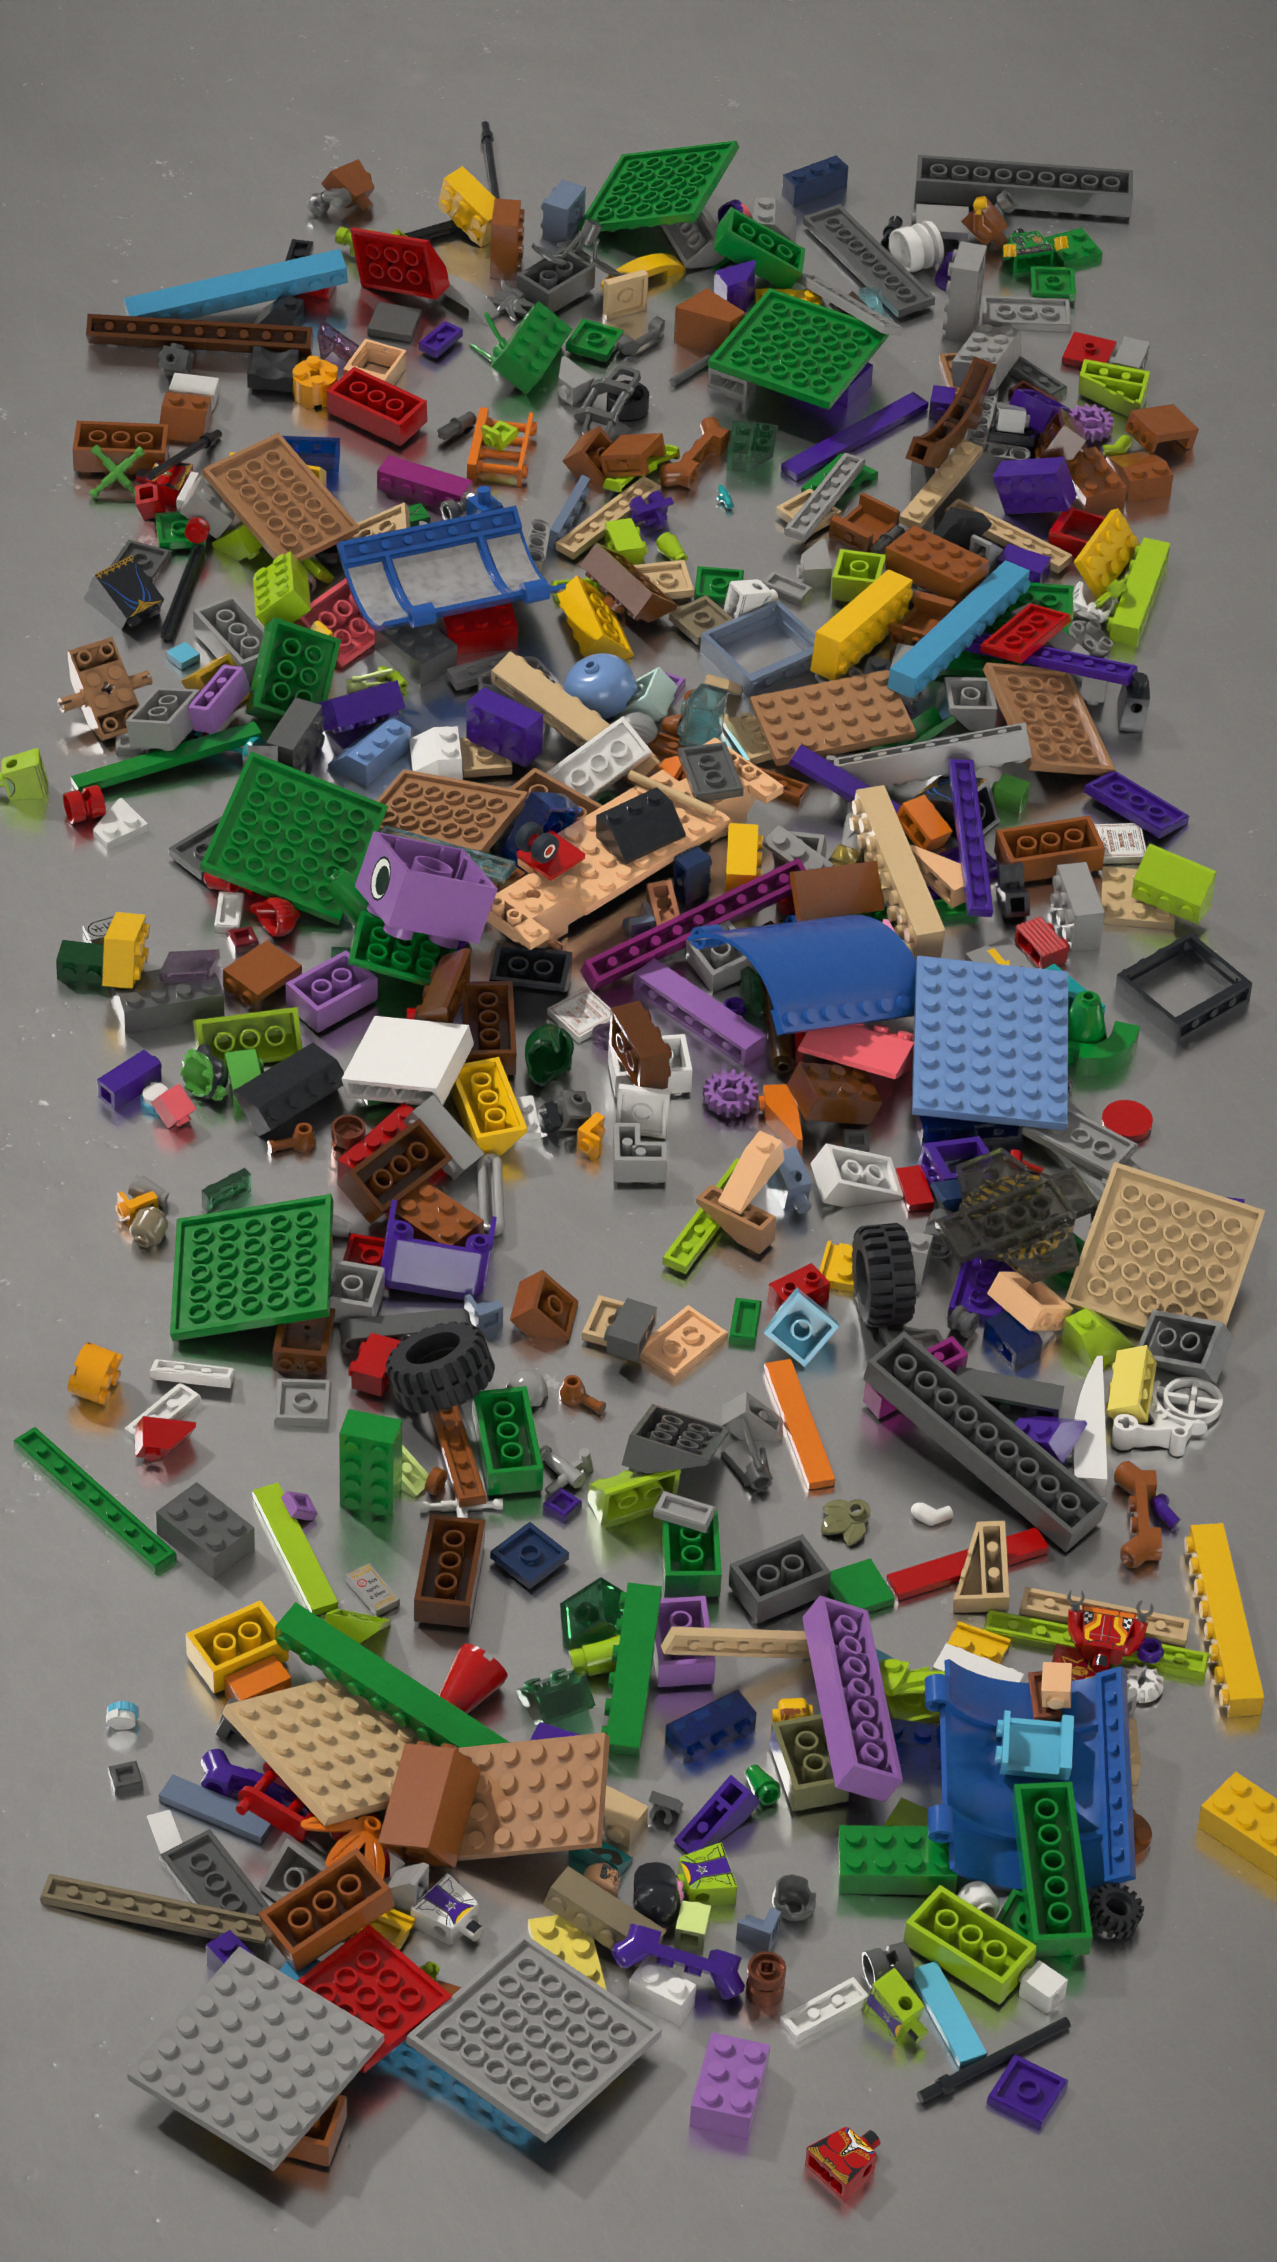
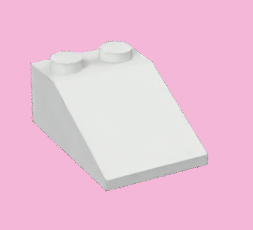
(854, 1177)

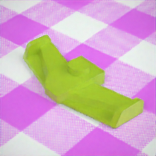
(617, 483)
(898, 1679)

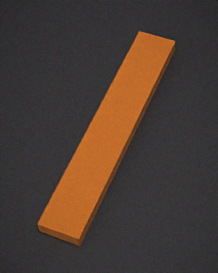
(799, 1424)

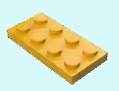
(1106, 553)

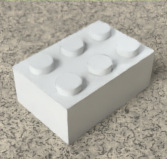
(680, 1066)

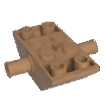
(98, 668)

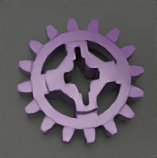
(1095, 421)
(730, 1093)

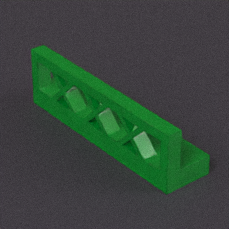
(926, 725)

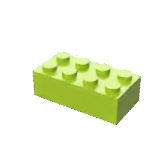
(281, 590)
(969, 1944)

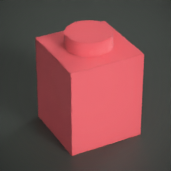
(174, 1106)

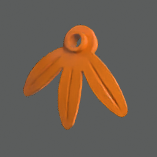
(361, 1832)

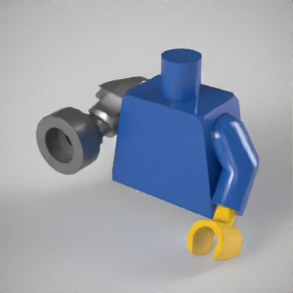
(471, 503)

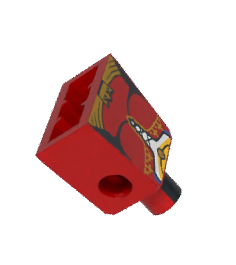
(170, 482)
(843, 2160)

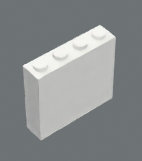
(407, 1060)

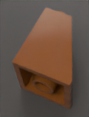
(705, 321)

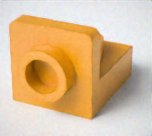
(591, 1134)
(128, 1208)

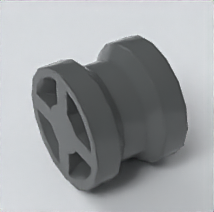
(963, 1321)

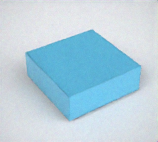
(183, 655)

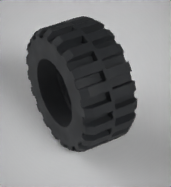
(883, 1274)
(440, 1367)

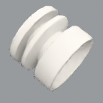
(917, 246)

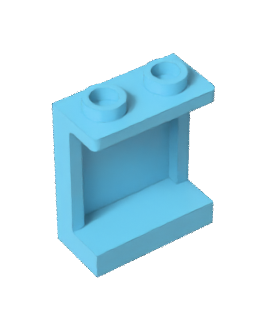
(1035, 1747)

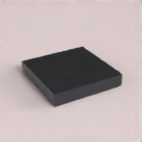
(1025, 439)

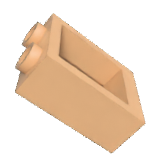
(374, 352)
(1030, 1303)

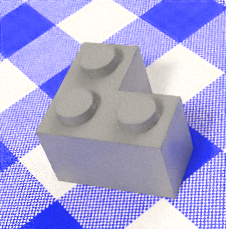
(635, 1159)

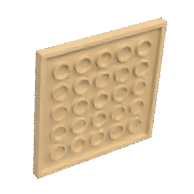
(1163, 1250)
(325, 1746)

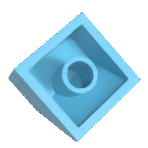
(801, 1327)

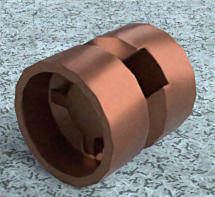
(345, 1133)
(765, 1979)

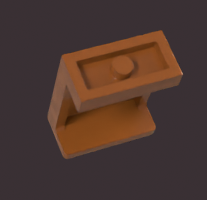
(1161, 424)
(629, 454)
(864, 524)
(924, 616)
(259, 974)

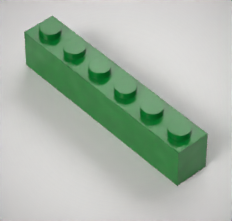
(633, 1668)

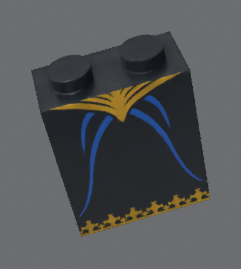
(124, 594)
(941, 797)

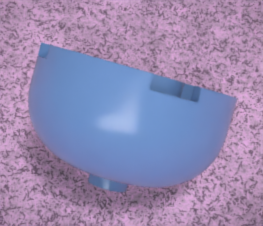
(602, 683)

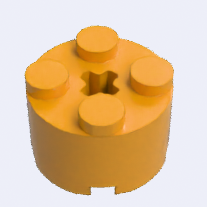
(312, 381)
(95, 1373)

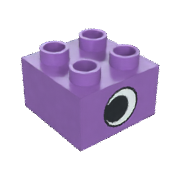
(425, 890)

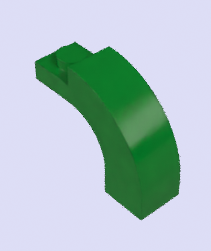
(1107, 1055)

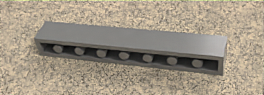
(932, 757)

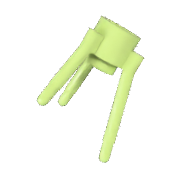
(357, 682)

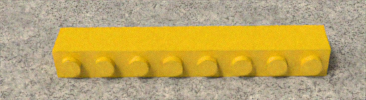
(1225, 1620)

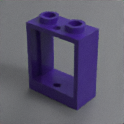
(937, 1153)

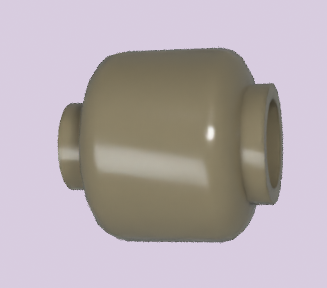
(149, 1227)

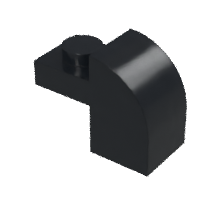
(1010, 892)

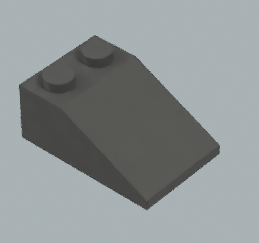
(1187, 1344)

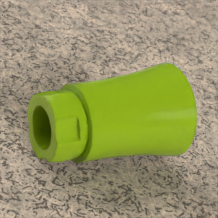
(594, 1657)

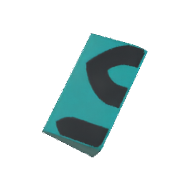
(604, 1854)

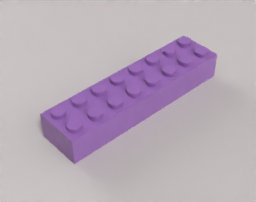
(852, 1699)

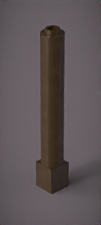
(781, 1046)

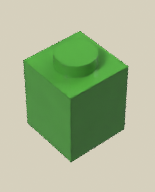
(1010, 793)

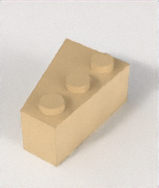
(985, 1572)

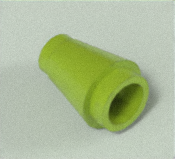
(670, 547)

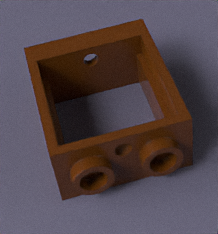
(311, 1360)

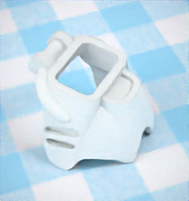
(1089, 612)

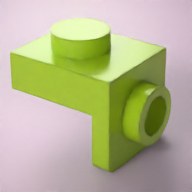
(499, 435)

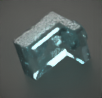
(872, 298)

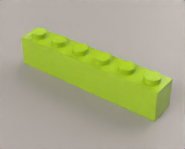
(1138, 597)

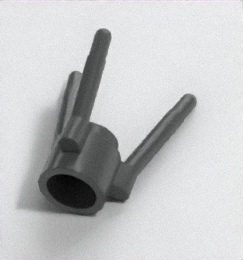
(757, 1473)

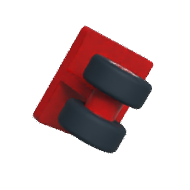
(546, 852)

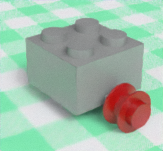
(205, 512)

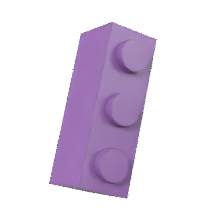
(219, 699)

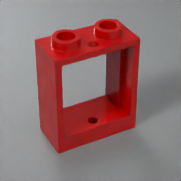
(1076, 520)

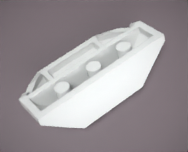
(437, 752)

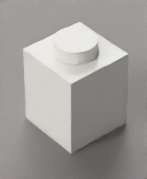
(1042, 1987)

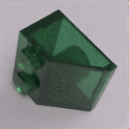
(590, 1614)

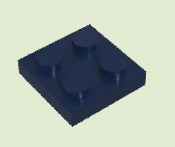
(529, 1555)

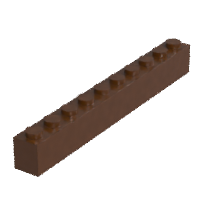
(197, 334)

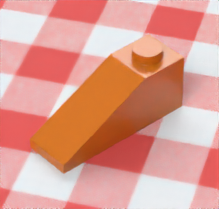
(781, 1114)

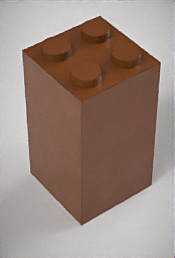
(429, 1804)

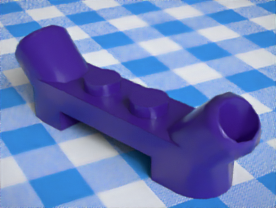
(228, 1778)
(644, 1943)

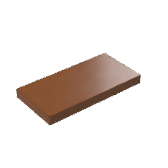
(836, 891)

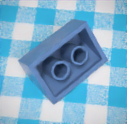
(373, 751)

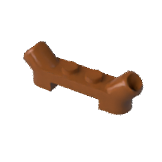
(686, 471)
(1147, 1540)

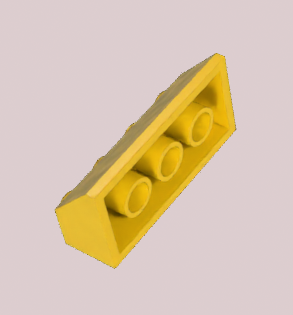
(593, 621)
(488, 1106)

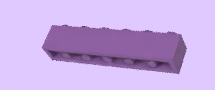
(699, 1012)

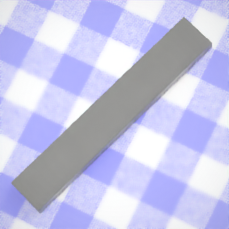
(824, 497)

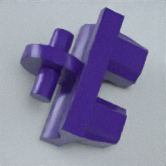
(652, 513)

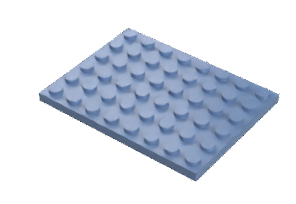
(990, 1043)

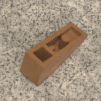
(751, 1228)

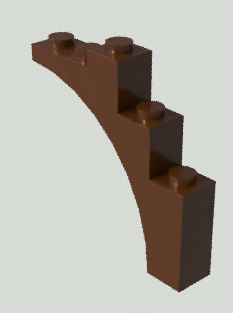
(964, 413)

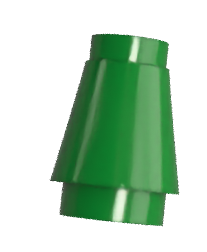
(762, 1785)

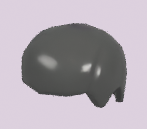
(793, 1898)

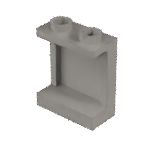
(945, 218)

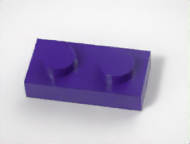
(440, 339)

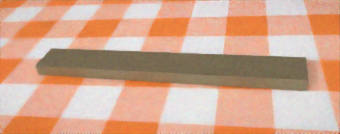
(152, 1910)

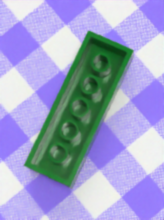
(1051, 1868)

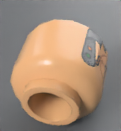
(604, 1876)

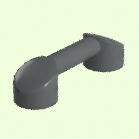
(630, 346)

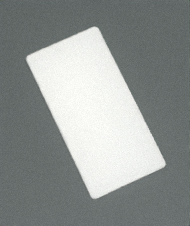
(164, 1830)

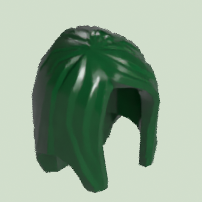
(548, 1053)

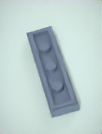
(213, 1808)

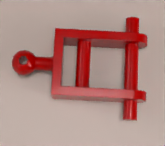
(273, 1812)

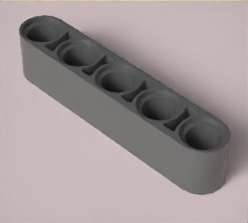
(395, 1326)

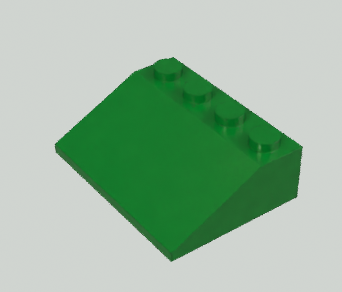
(291, 666)
(392, 956)

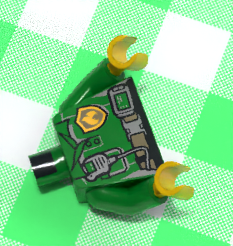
(1030, 249)

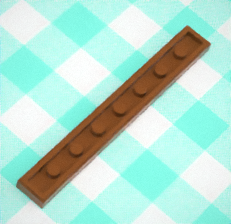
(793, 790)

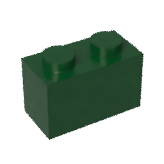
(80, 962)

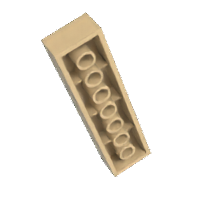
(900, 878)

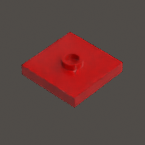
(1088, 347)

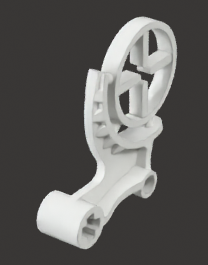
(1170, 1426)

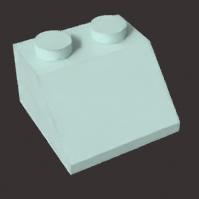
(652, 697)

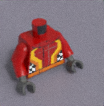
(1105, 1634)

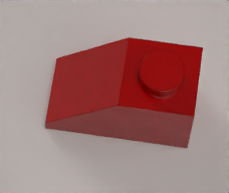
(160, 1436)

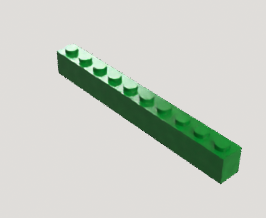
(379, 1682)

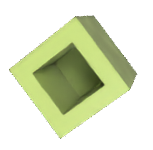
(692, 1925)

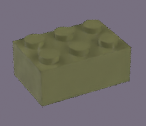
(805, 1763)

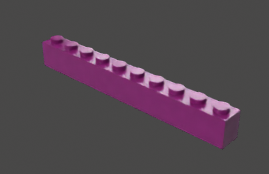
(673, 934)

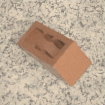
(662, 901)

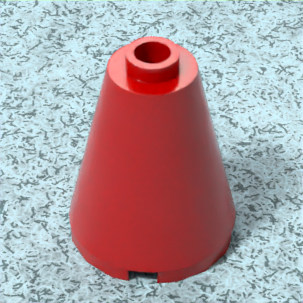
(472, 1678)

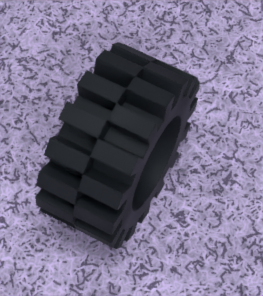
(1119, 1899)

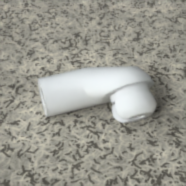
(931, 1516)

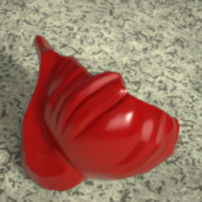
(276, 915)

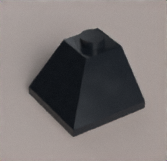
(283, 311)

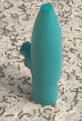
(725, 497)

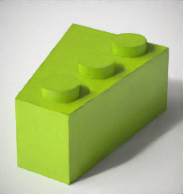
(1114, 386)

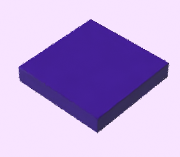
(1027, 2091)

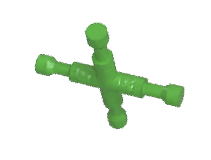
(116, 472)

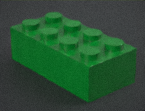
(748, 240)
(532, 347)
(507, 1441)
(370, 1462)
(892, 1861)

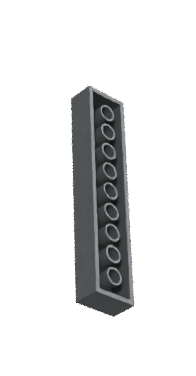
(1031, 184)
(985, 1441)

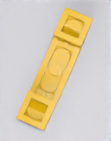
(653, 265)

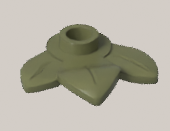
(842, 1520)

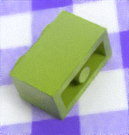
(625, 539)

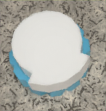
(149, 1094)
(122, 1715)

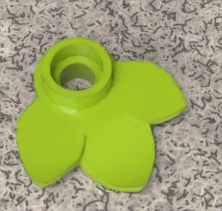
(1114, 591)

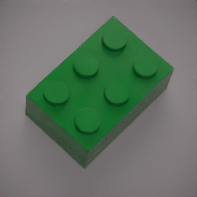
(691, 1560)

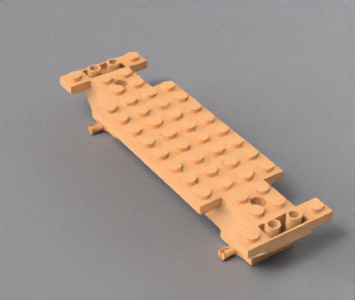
(539, 910)

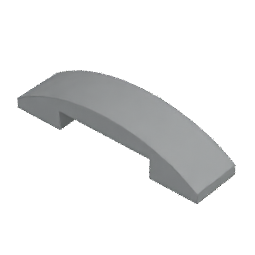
(472, 299)

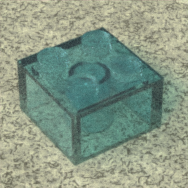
(702, 715)

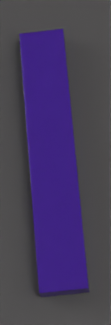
(829, 775)

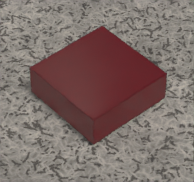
(242, 939)

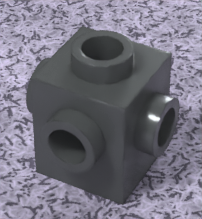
(175, 359)
(572, 1109)

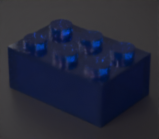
(546, 809)

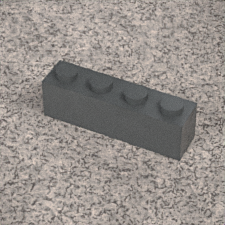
(1015, 1395)

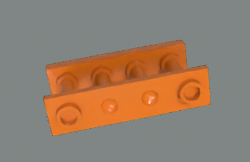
(479, 452)

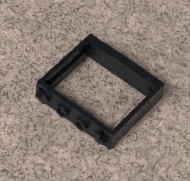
(1235, 994)

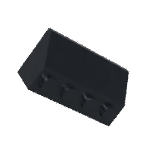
(289, 1087)

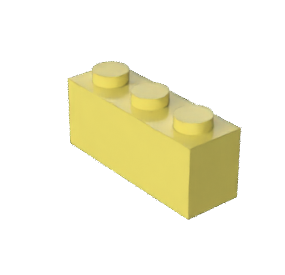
(1132, 1383)

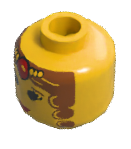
(790, 1709)

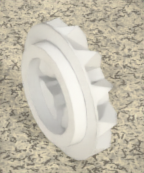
(1150, 1689)

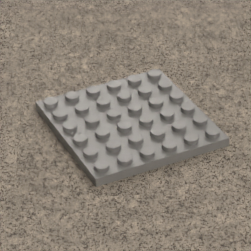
(534, 2037)
(256, 2058)

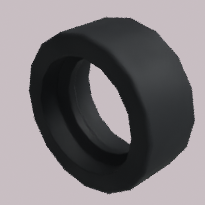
(631, 410)

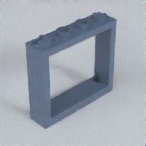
(751, 623)

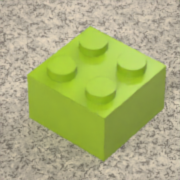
(854, 573)

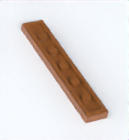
(459, 1457)

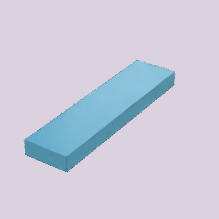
(948, 2014)

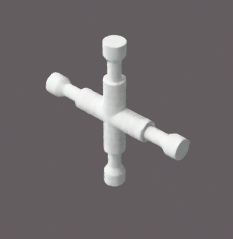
(446, 1506)

